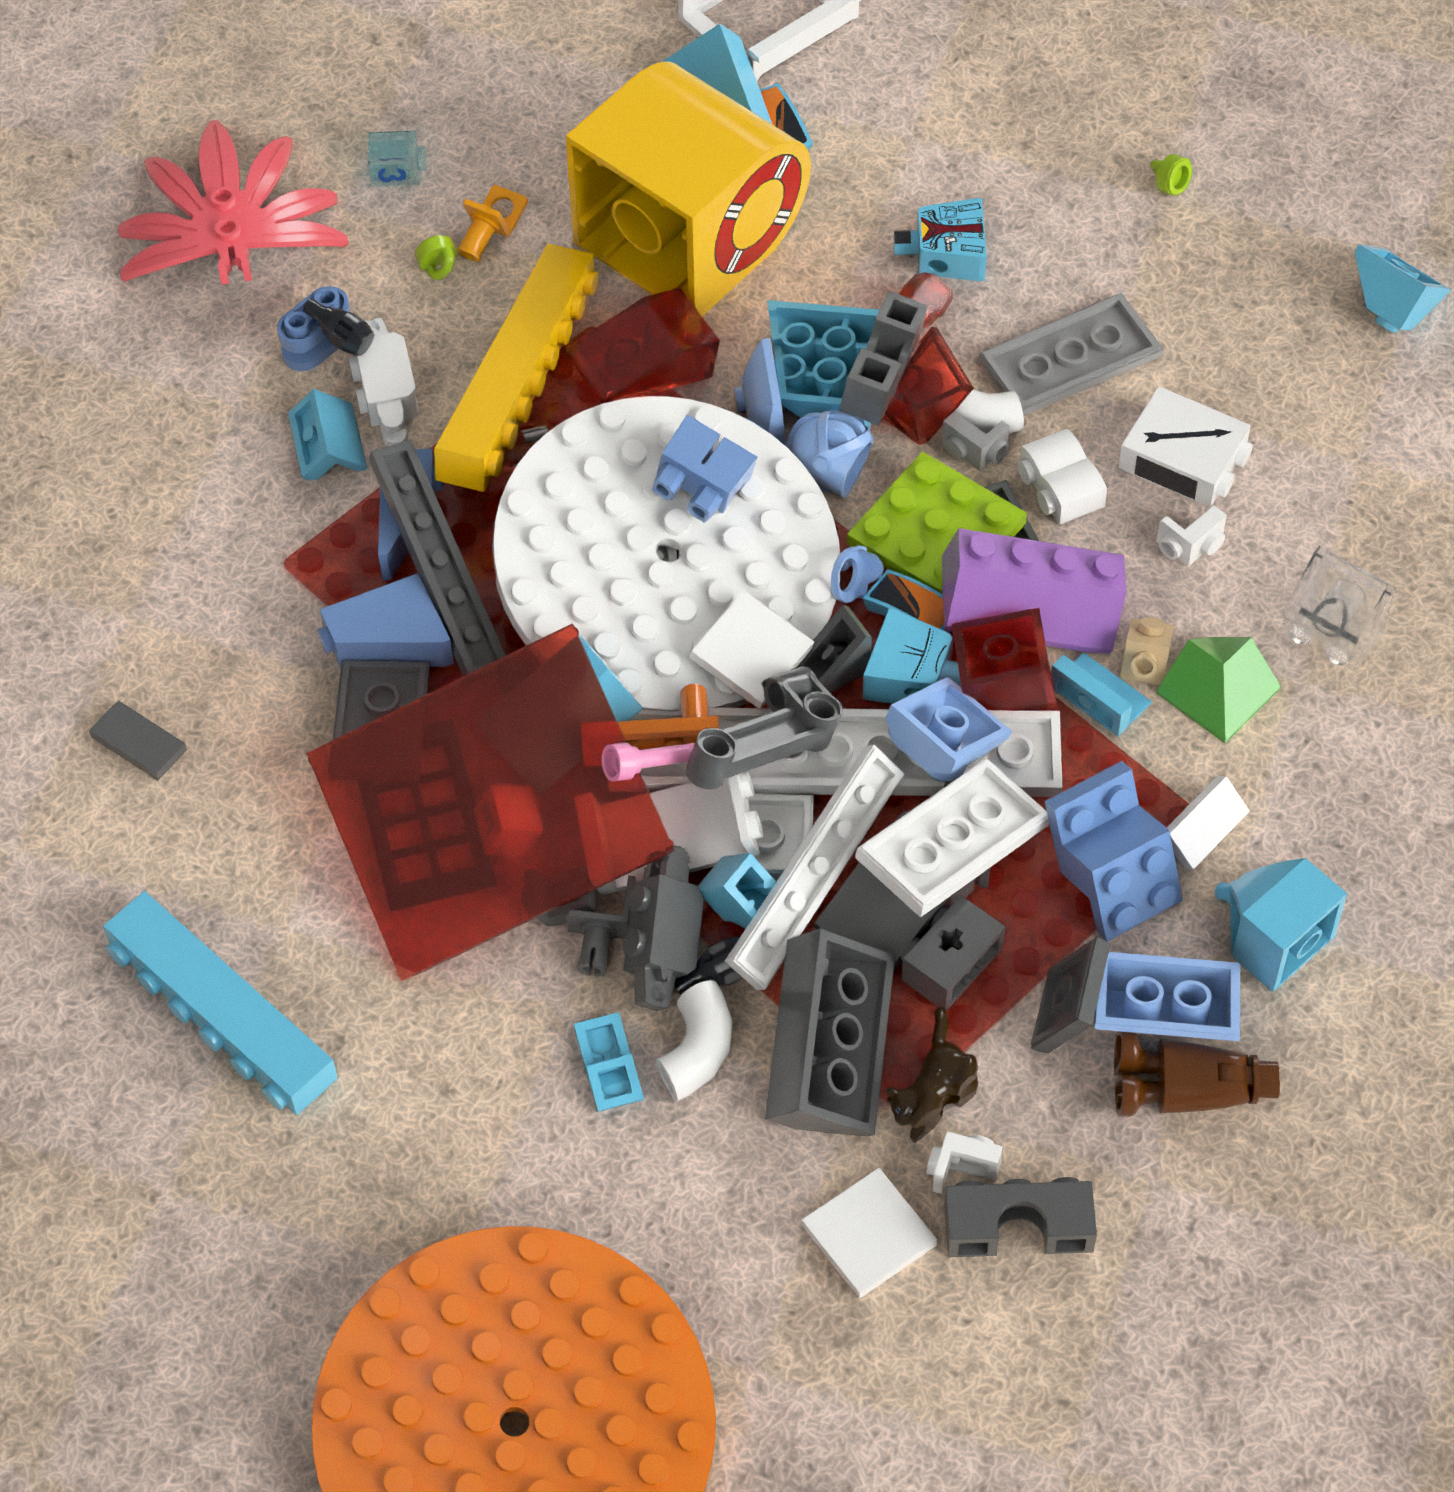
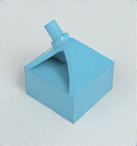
(1281, 917)

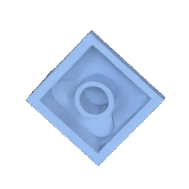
(761, 393)
(944, 729)

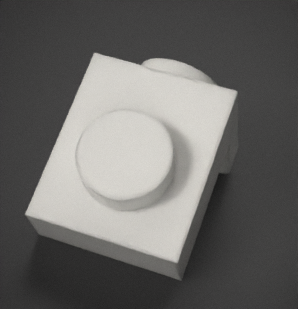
(1200, 537)
(969, 1155)

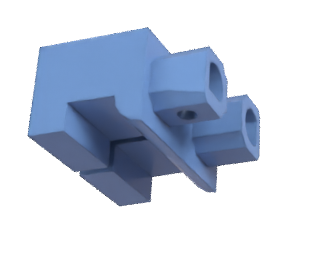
(703, 469)

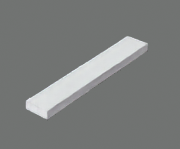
(814, 867)

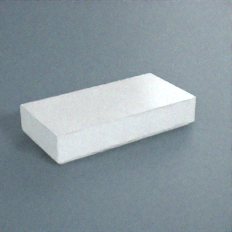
(1206, 822)

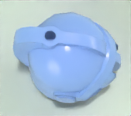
(831, 448)

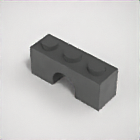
(884, 359)
(1058, 1208)

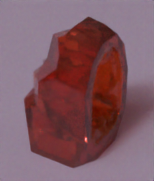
(931, 291)

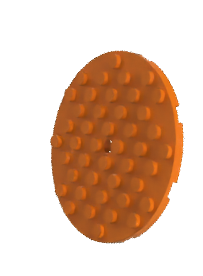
(525, 1328)

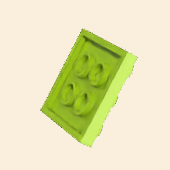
(922, 514)

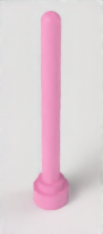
(624, 761)

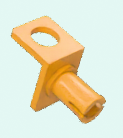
(489, 221)

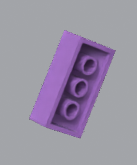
(1072, 586)

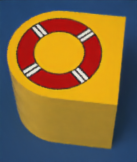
(682, 185)

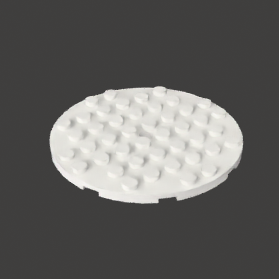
(585, 531)

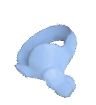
(866, 569)

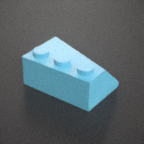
(816, 352)

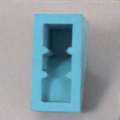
(737, 888)

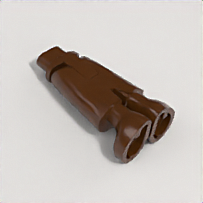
(1190, 1077)

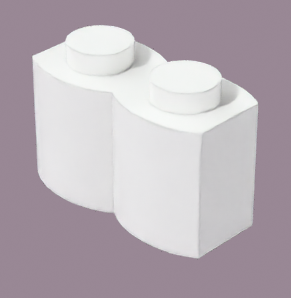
(1062, 476)

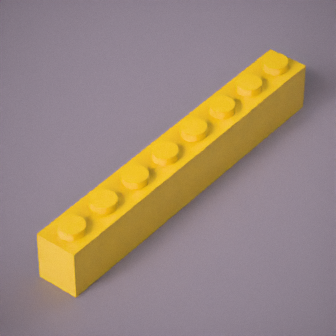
(515, 368)

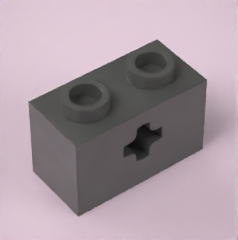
(952, 952)

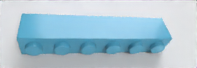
(219, 1003)

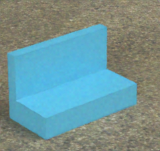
(325, 435)
(1098, 692)

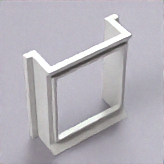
(784, 42)

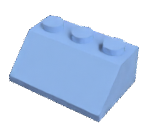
(1170, 997)

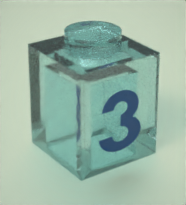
(395, 158)

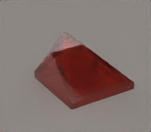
(928, 389)

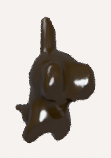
(944, 1079)

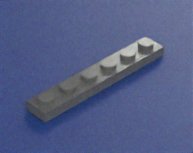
(436, 556)

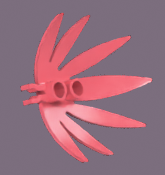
(226, 218)

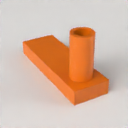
(673, 731)

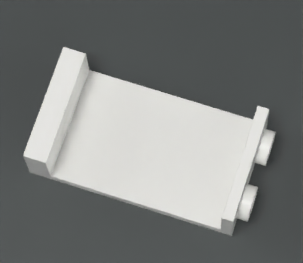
(705, 824)

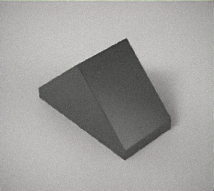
(839, 651)

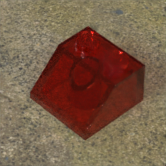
(1005, 661)

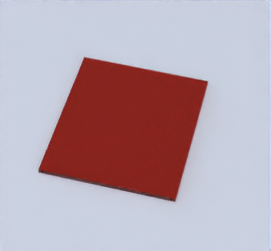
(487, 803)

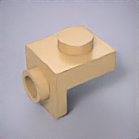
(1147, 650)

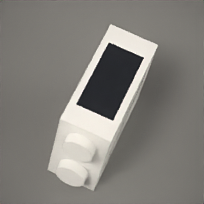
(1186, 447)

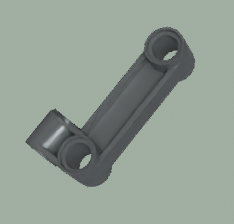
(800, 720)

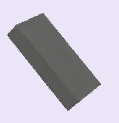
(138, 740)

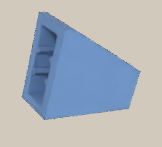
(387, 625)

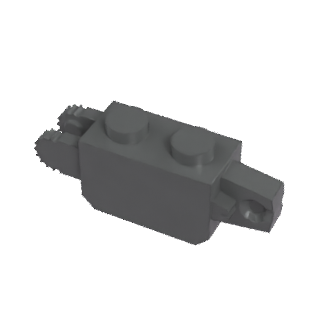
(662, 929)

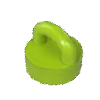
(1172, 174)
(435, 252)

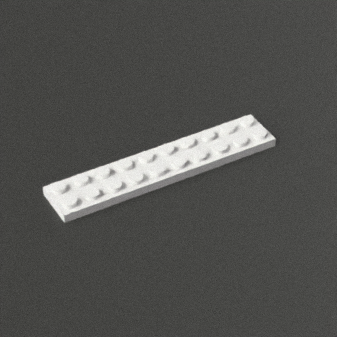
(1028, 757)

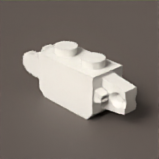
(386, 382)

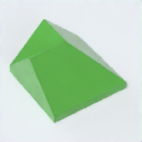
(1219, 683)

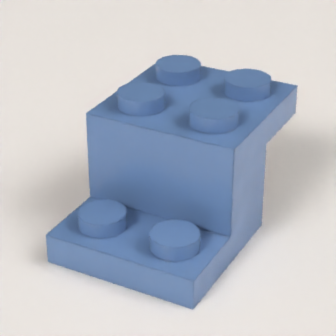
(1114, 851)

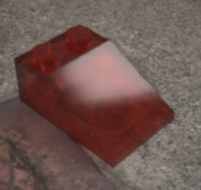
(646, 348)

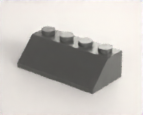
(830, 1035)

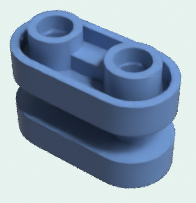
(300, 336)

